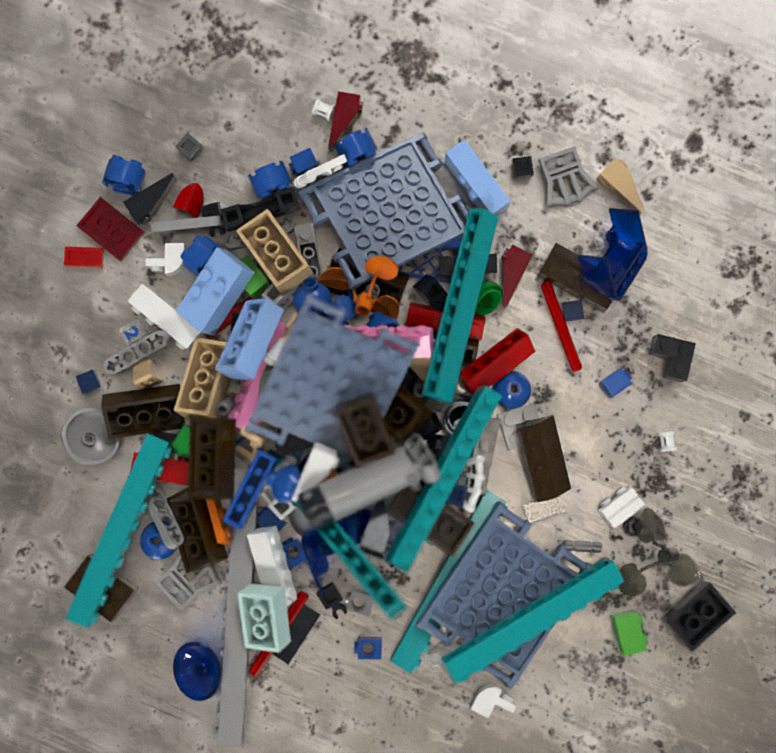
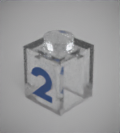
(134, 331)

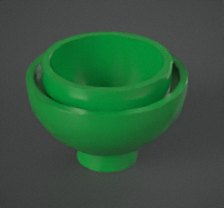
(489, 298)

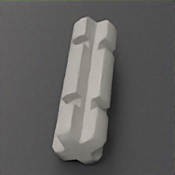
(583, 546)

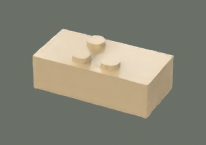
(275, 252)
(201, 383)

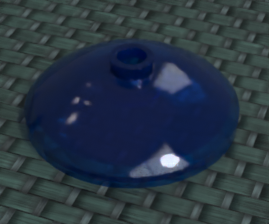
(197, 671)

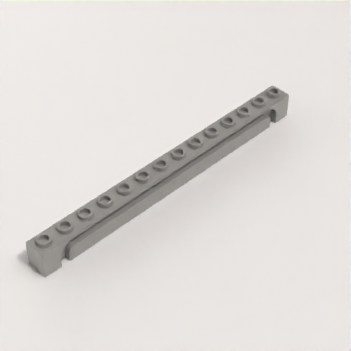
(234, 654)

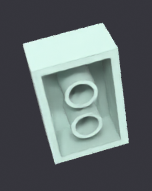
(264, 617)

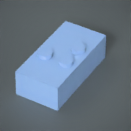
(475, 179)
(215, 291)
(249, 339)

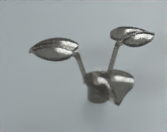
(682, 568)

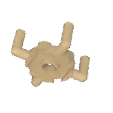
(256, 441)

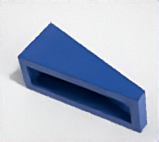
(353, 522)

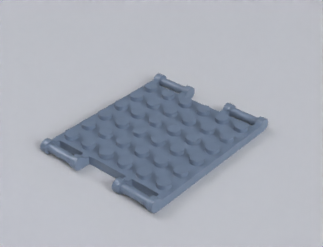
(387, 207)
(325, 367)
(492, 582)

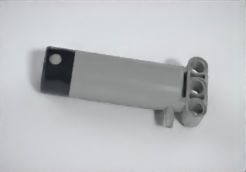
(369, 483)

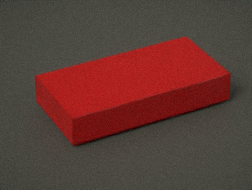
(84, 257)

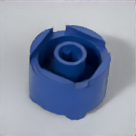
(356, 147)
(124, 175)
(270, 180)
(198, 254)
(346, 303)

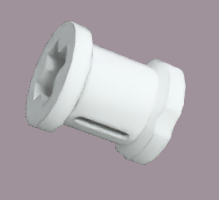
(323, 109)
(667, 441)

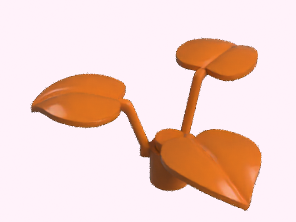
(378, 266)

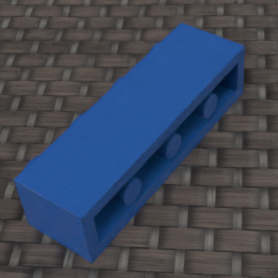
(250, 489)

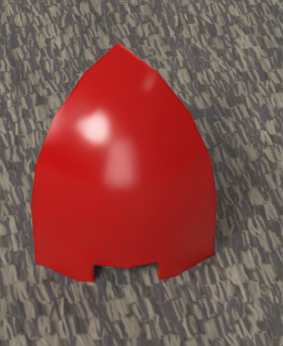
(190, 200)

